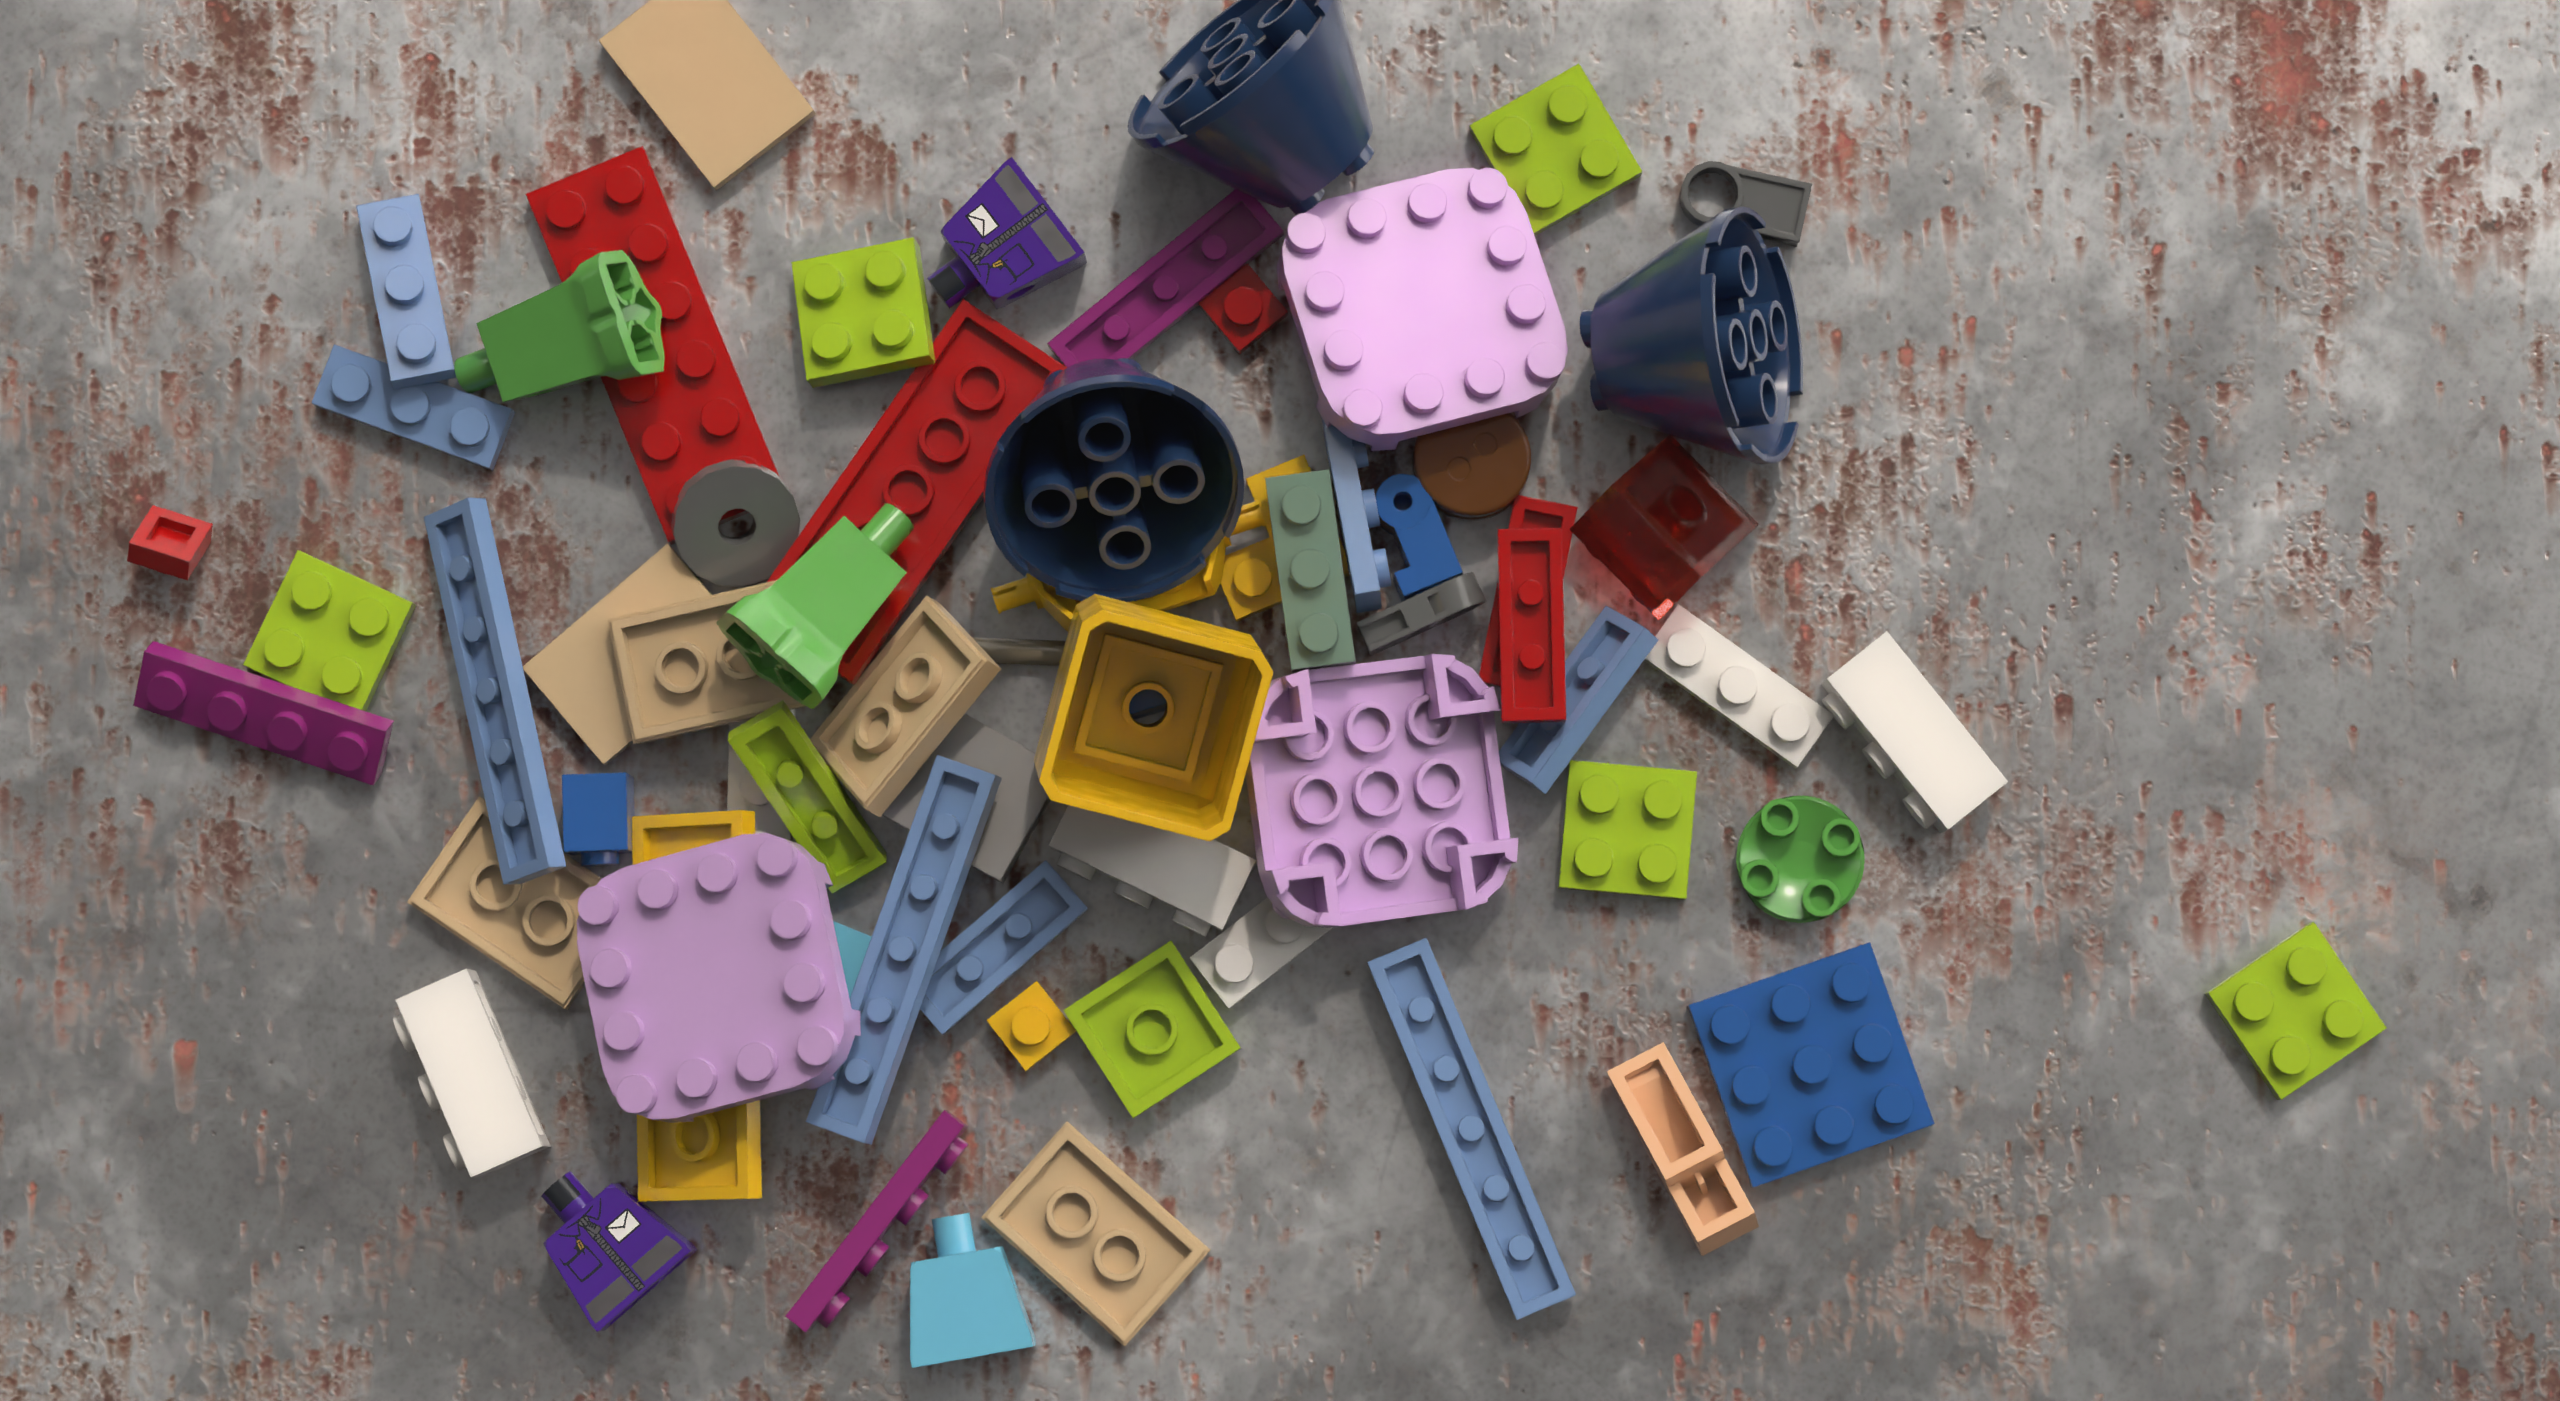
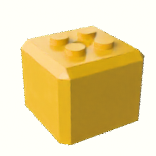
(1162, 774)

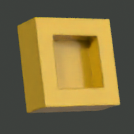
(1031, 1026)

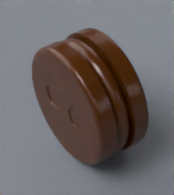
(1474, 467)

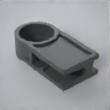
(1775, 198)
(1421, 613)

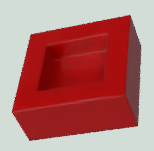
(1243, 309)
(169, 542)

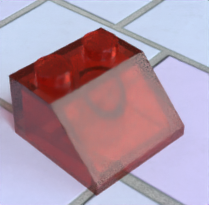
(1663, 526)

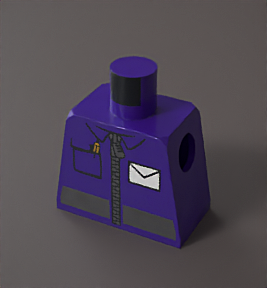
(1005, 243)
(610, 1248)

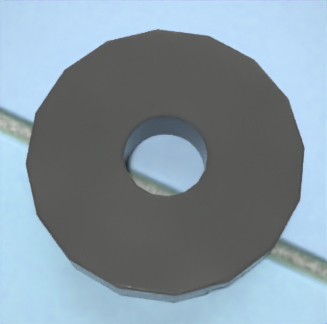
(729, 487)

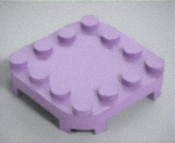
(1422, 306)
(1379, 792)
(715, 977)

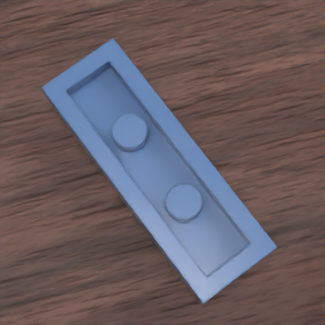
(406, 291)
(422, 413)
(1356, 514)
(1593, 679)
(999, 945)

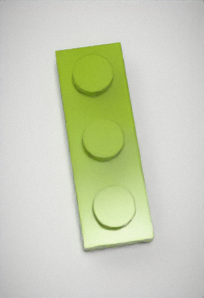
(807, 794)

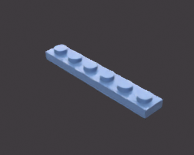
(494, 691)
(907, 945)
(1471, 1128)

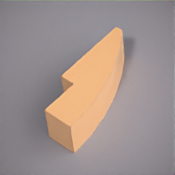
(1683, 1149)

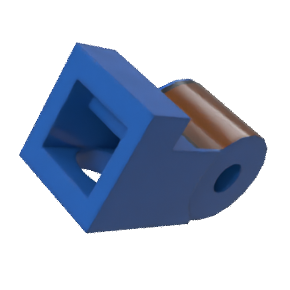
(1419, 533)

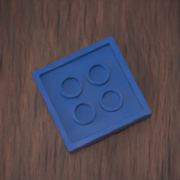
(1810, 1065)

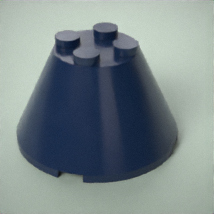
(1263, 102)
(1703, 342)
(1113, 483)

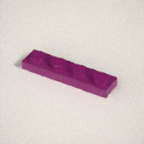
(1170, 283)
(263, 713)
(863, 1245)

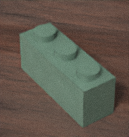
(1310, 570)

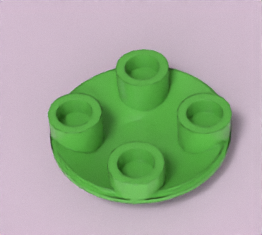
(1800, 859)

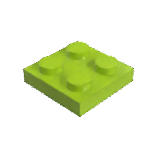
(1556, 148)
(863, 312)
(329, 633)
(1627, 829)
(2295, 1011)
(1152, 1029)

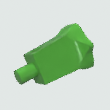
(570, 334)
(819, 606)

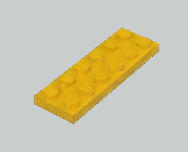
(722, 1149)

